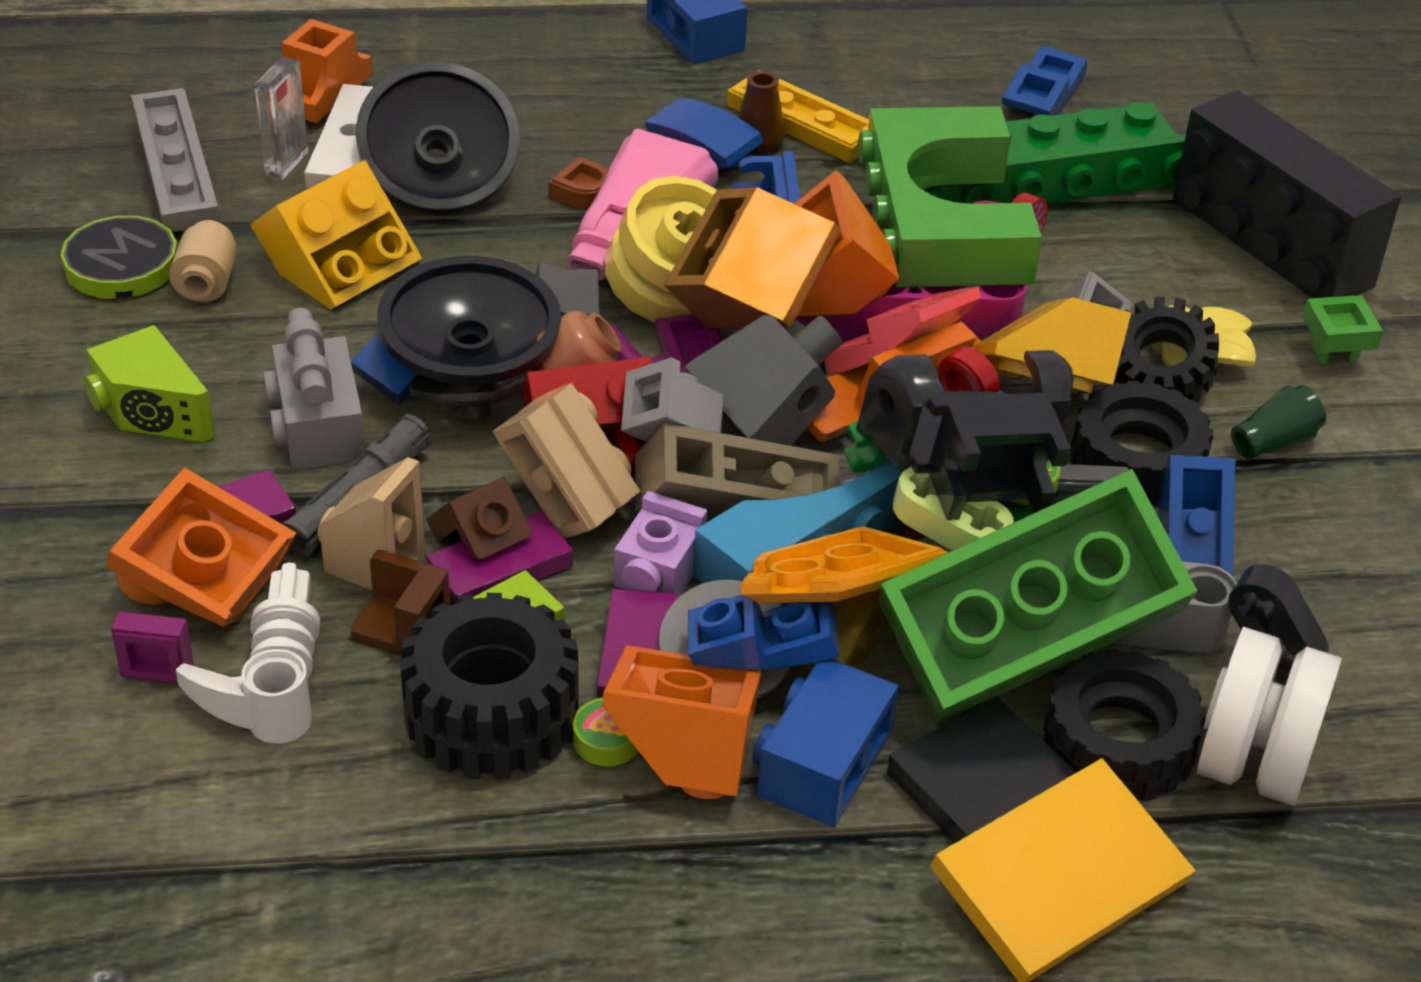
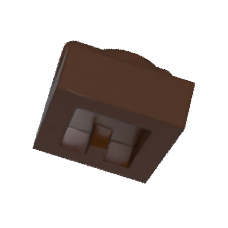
(484, 519)

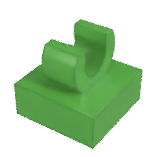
(1341, 326)

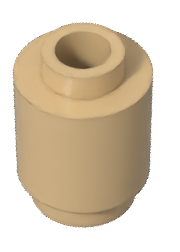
(203, 261)

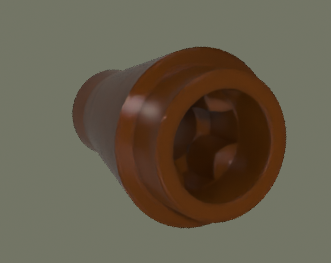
(763, 110)

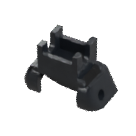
(971, 440)

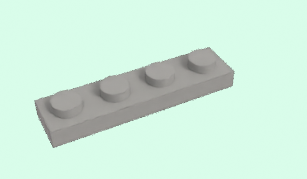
(174, 159)

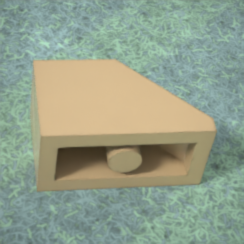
(374, 516)

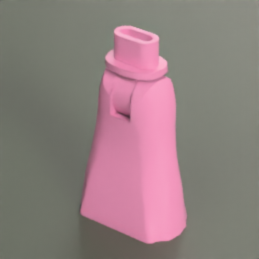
(636, 163)

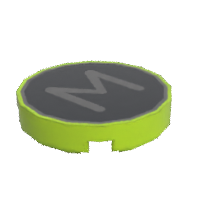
(119, 256)

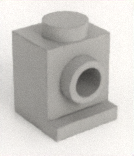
(666, 395)

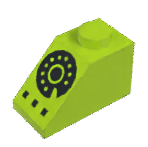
(148, 387)

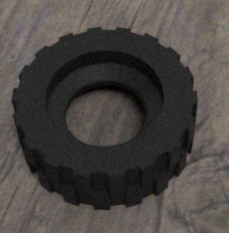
(1143, 411)
(1133, 684)

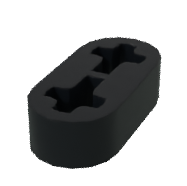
(1288, 618)

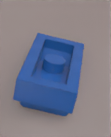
(1199, 509)

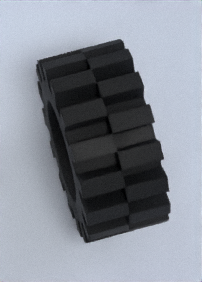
(1171, 326)

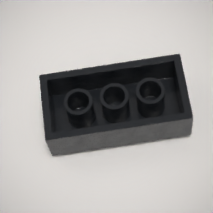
(1285, 197)

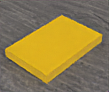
(1061, 870)

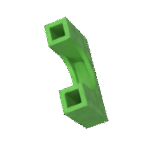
(937, 238)

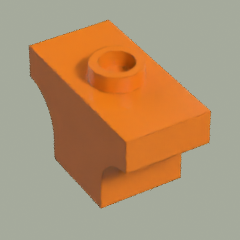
(326, 63)

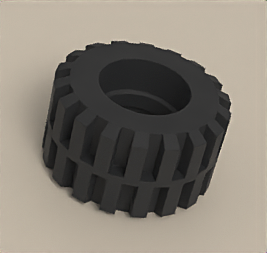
(481, 724)

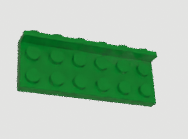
(1081, 156)

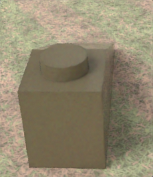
(724, 469)

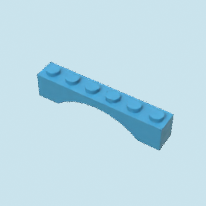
(735, 538)

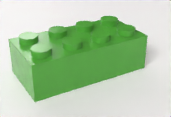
(1035, 595)

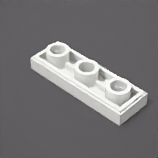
(337, 142)

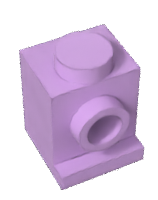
(658, 546)

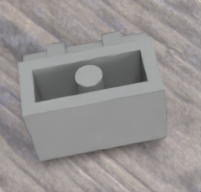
(315, 394)

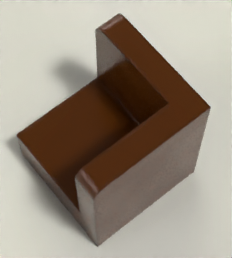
(401, 595)

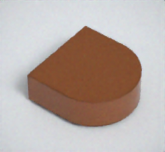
(577, 183)

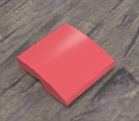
(902, 326)

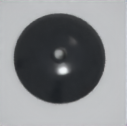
(443, 110)
(468, 320)

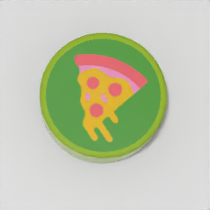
(599, 737)

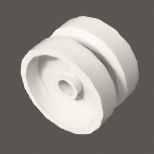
(1263, 714)

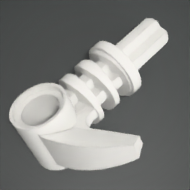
(273, 685)

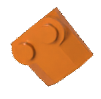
(199, 551)

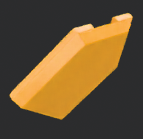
(834, 566)

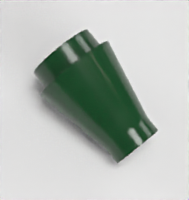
(1282, 421)

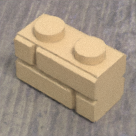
(567, 460)

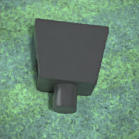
(770, 378)

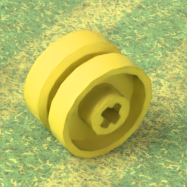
(651, 241)

